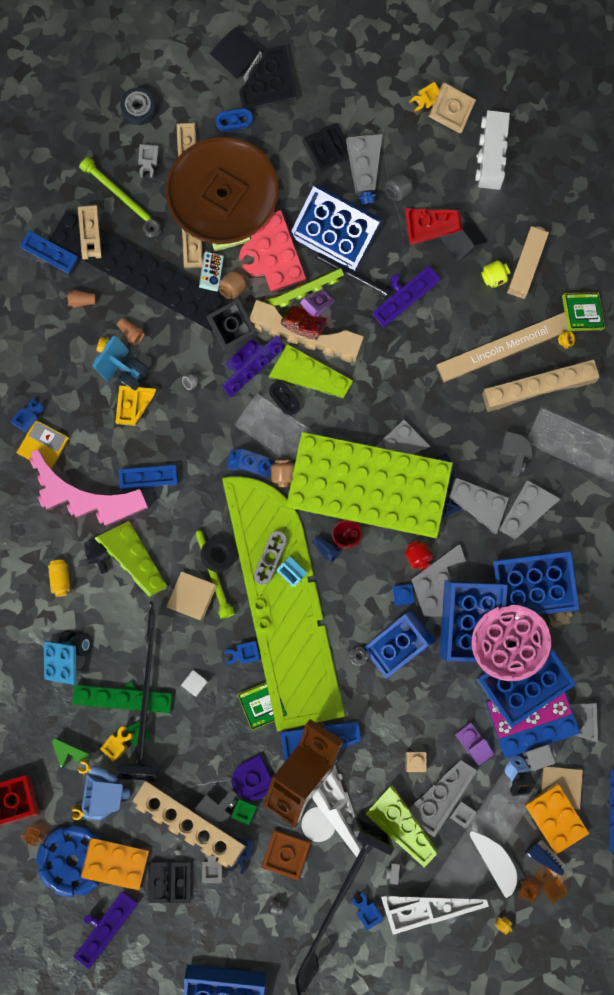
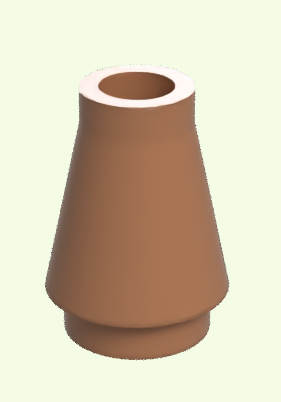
(80, 298)
(132, 332)

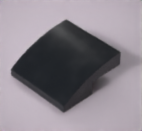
(235, 52)
(327, 147)
(169, 882)

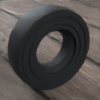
(209, 562)

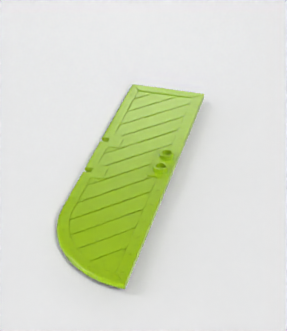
(284, 617)

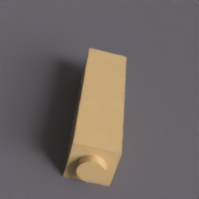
(528, 262)

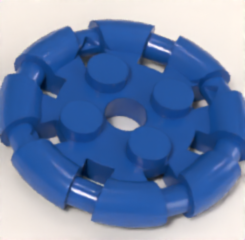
(60, 864)

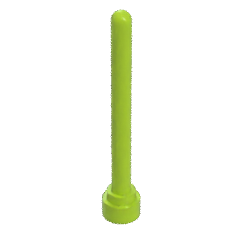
(88, 166)
(225, 609)

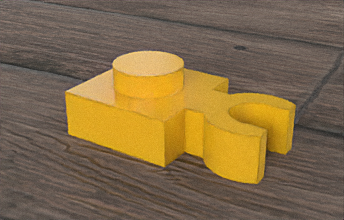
(426, 96)
(115, 745)

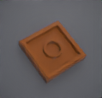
(285, 855)

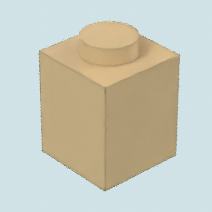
(415, 762)

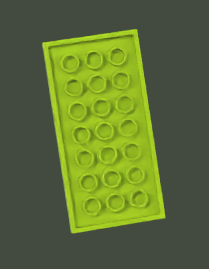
(369, 485)

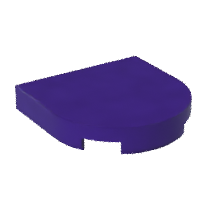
(251, 779)

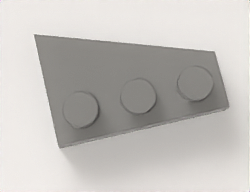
(364, 161)
(404, 439)
(481, 503)
(527, 509)

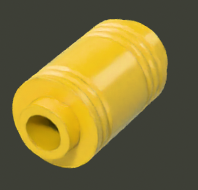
(59, 578)

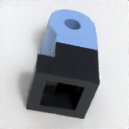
(520, 776)

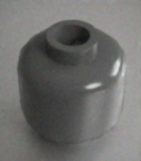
(398, 186)

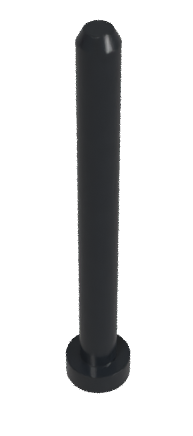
(355, 276)

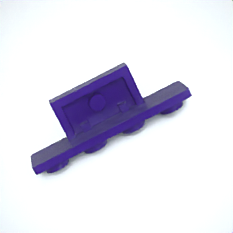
(249, 362)

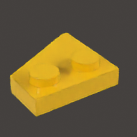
(132, 404)

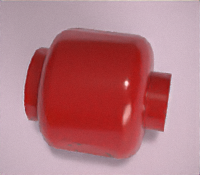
(418, 555)

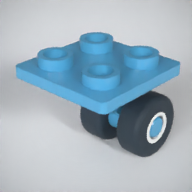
(112, 358)
(61, 656)

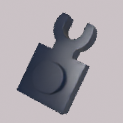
(246, 854)

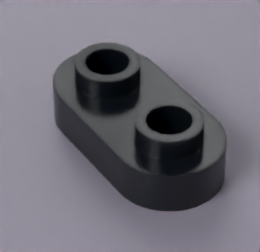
(284, 399)

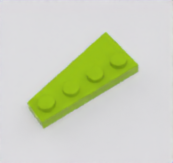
(301, 289)
(302, 370)
(131, 554)
(399, 823)

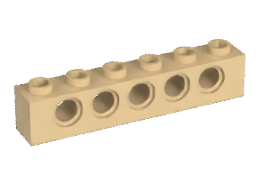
(233, 847)

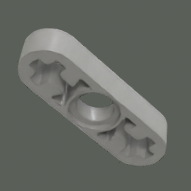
(259, 569)

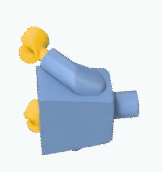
(101, 793)

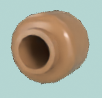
(232, 285)
(282, 472)

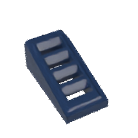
(538, 854)

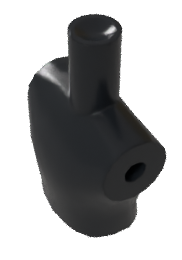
(97, 554)

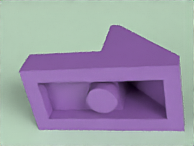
(317, 302)
(474, 744)

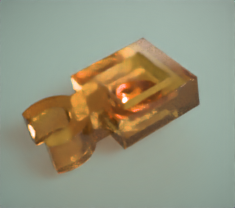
(552, 887)

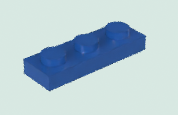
(49, 252)
(147, 477)

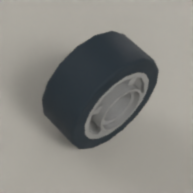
(138, 96)

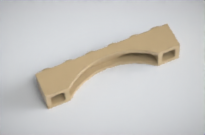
(342, 344)
(526, 388)

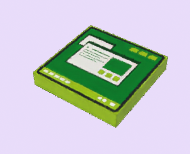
(583, 311)
(258, 706)

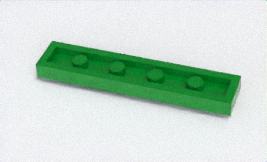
(120, 699)

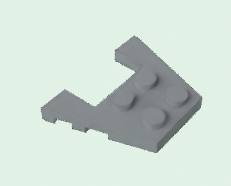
(430, 582)

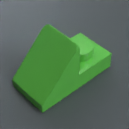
(64, 750)

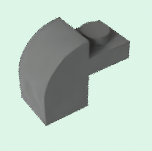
(520, 448)
(215, 812)

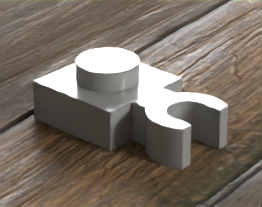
(148, 157)
(211, 870)

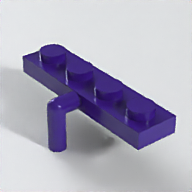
(405, 295)
(104, 929)

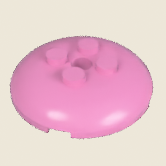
(511, 625)

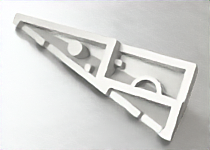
(338, 809)
(413, 912)

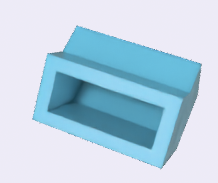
(291, 571)

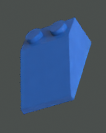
(399, 644)

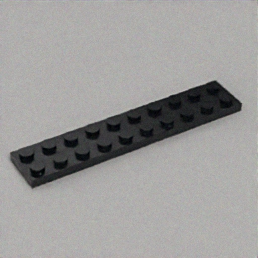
(142, 273)

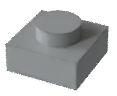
(463, 815)
(392, 873)

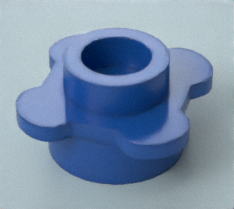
(367, 197)

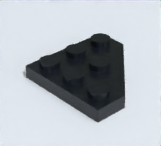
(269, 81)

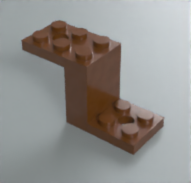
(302, 773)

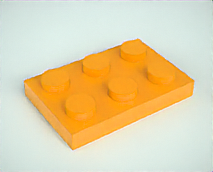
(556, 818)
(114, 864)

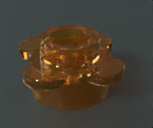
(31, 837)
(530, 896)

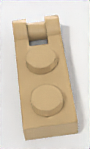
(89, 231)

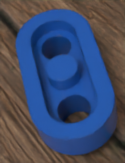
(233, 118)

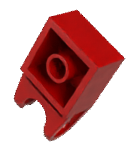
(26, 803)

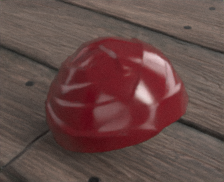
(347, 534)

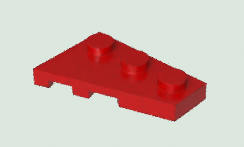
(431, 224)

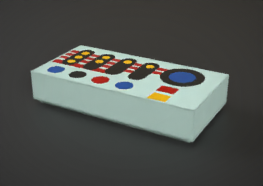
(211, 271)

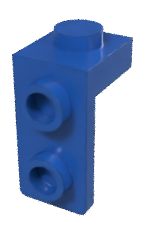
(250, 462)

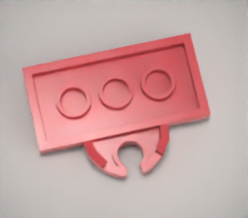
(273, 255)

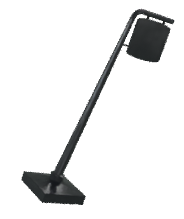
(138, 770)
(370, 837)

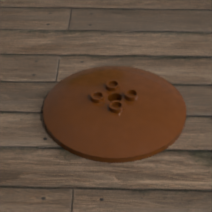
(218, 166)

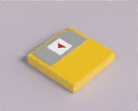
(44, 439)

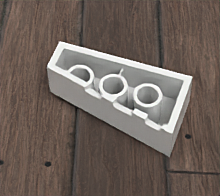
(493, 150)

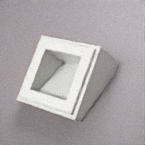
(194, 683)

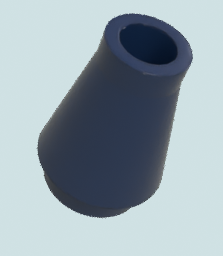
(326, 548)

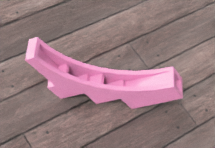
(57, 492)

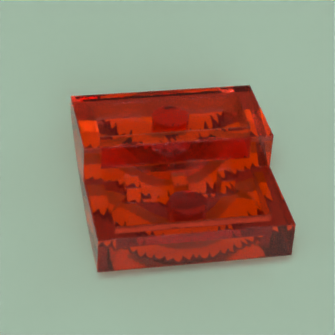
(303, 324)

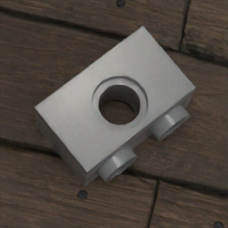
(539, 757)

